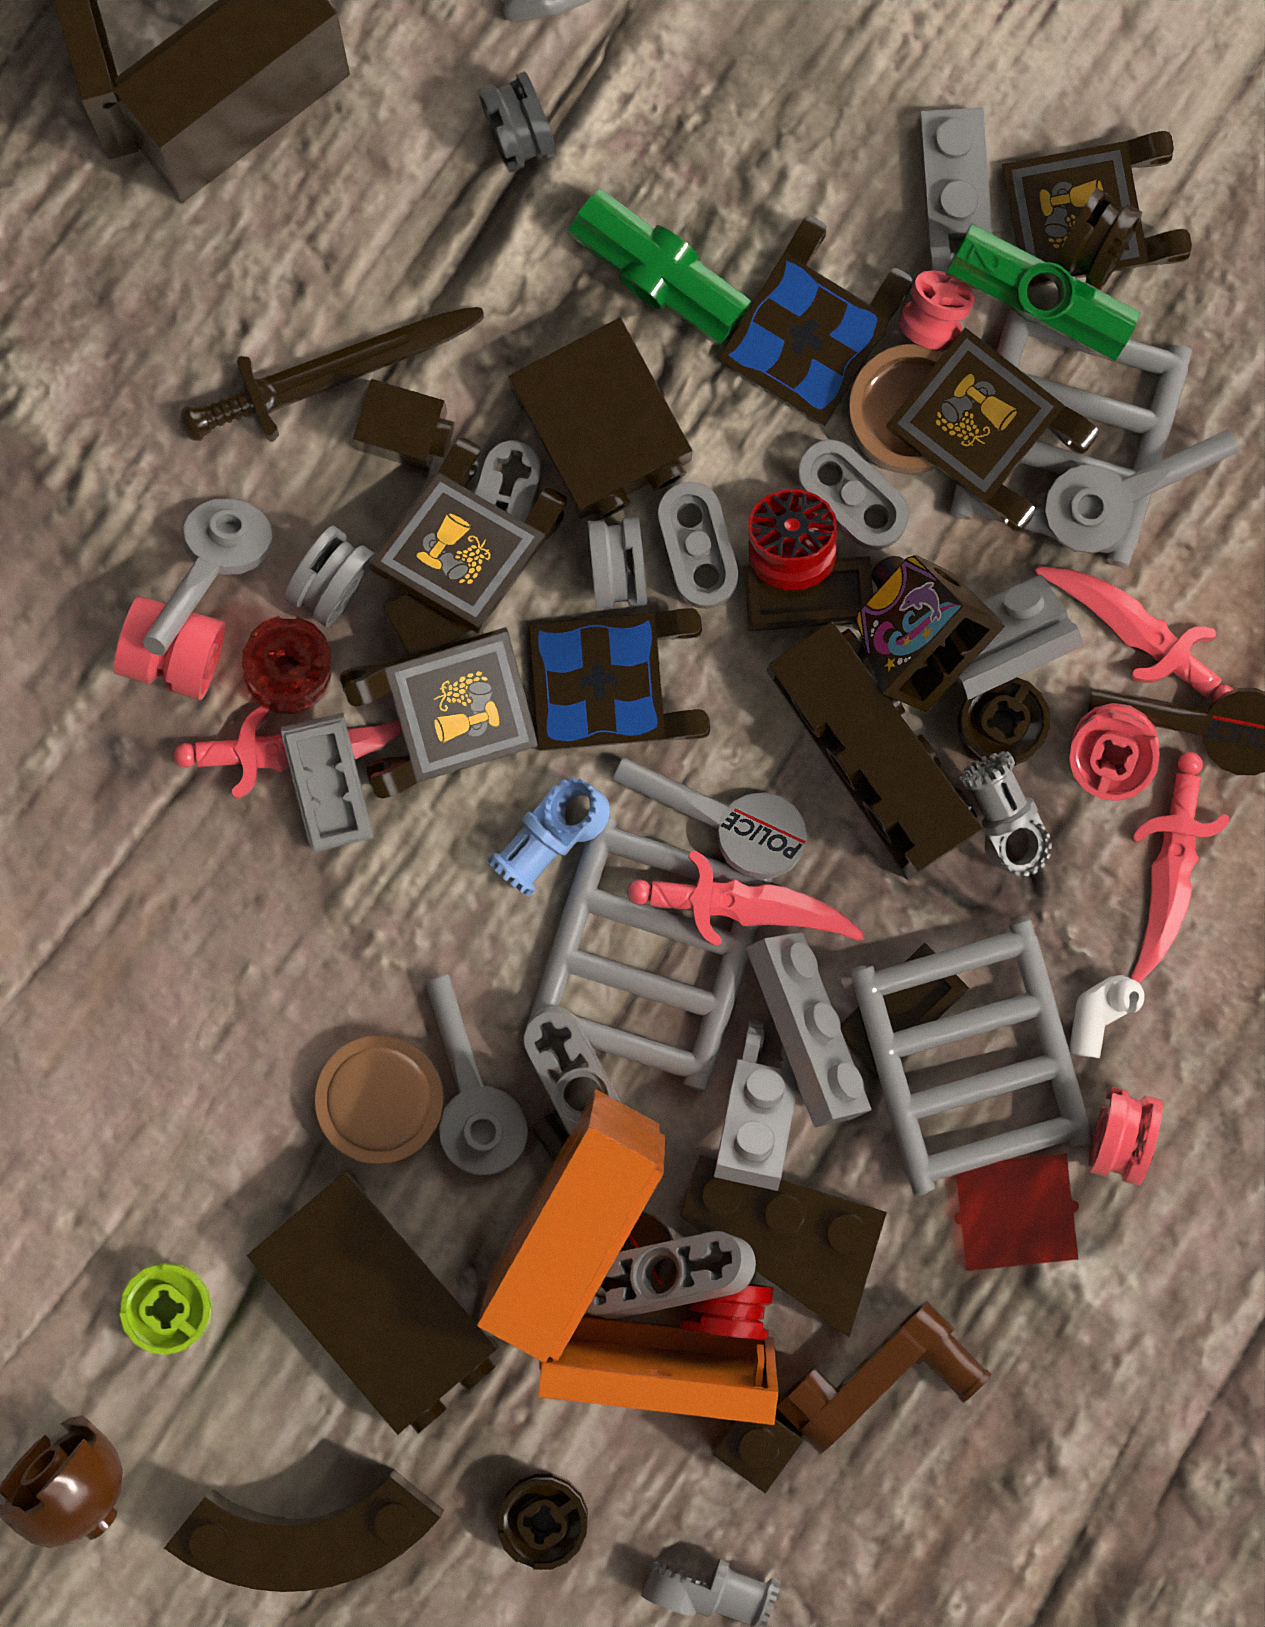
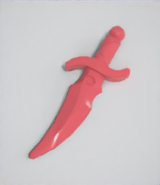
(1142, 631)
(269, 751)
(1173, 866)
(743, 903)

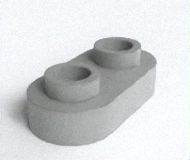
(856, 493)
(697, 546)

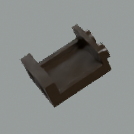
(602, 420)

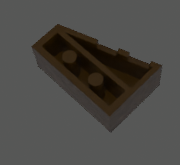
(800, 1237)

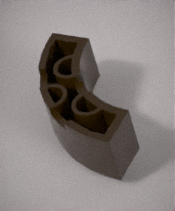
(304, 1552)

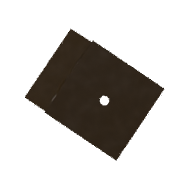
(209, 85)

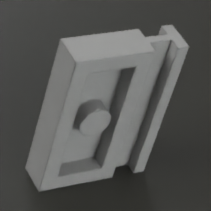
(1033, 635)

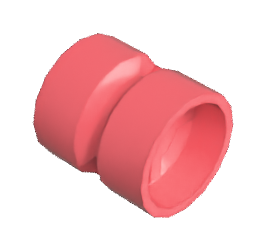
(186, 663)

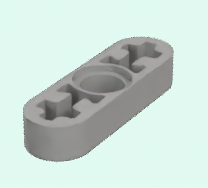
(546, 1059)
(690, 1284)

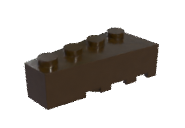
(873, 749)

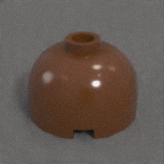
(64, 1488)

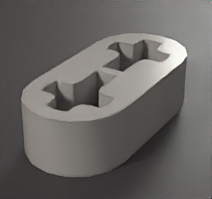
(524, 490)

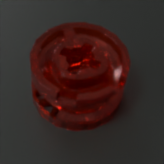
(287, 665)

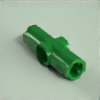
(659, 267)
(1080, 311)

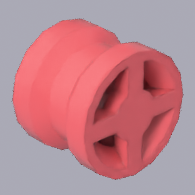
(936, 310)

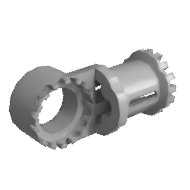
(1006, 811)
(725, 1594)

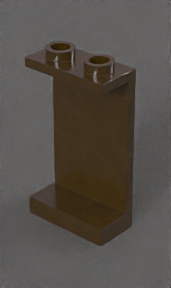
(374, 1305)

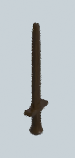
(324, 373)

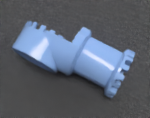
(548, 834)

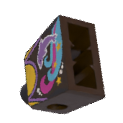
(922, 629)

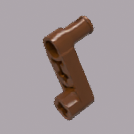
(826, 1412)

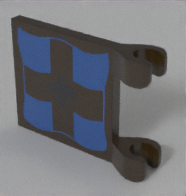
(808, 333)
(603, 681)

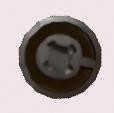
(1099, 238)
(1004, 719)
(543, 1521)

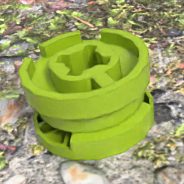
(165, 1308)

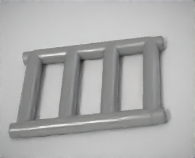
(1152, 423)
(567, 959)
(908, 1108)

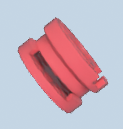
(1114, 752)
(1125, 1132)

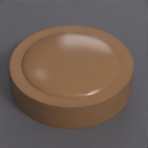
(876, 398)
(379, 1099)

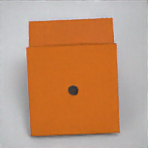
(560, 1261)

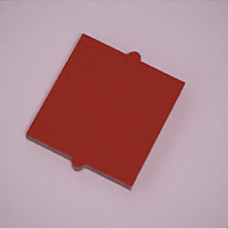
(1017, 1213)

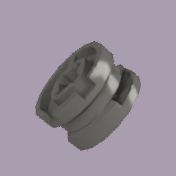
(517, 122)

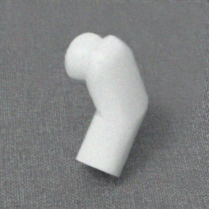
(1100, 1007)

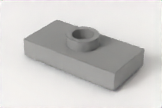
(327, 782)

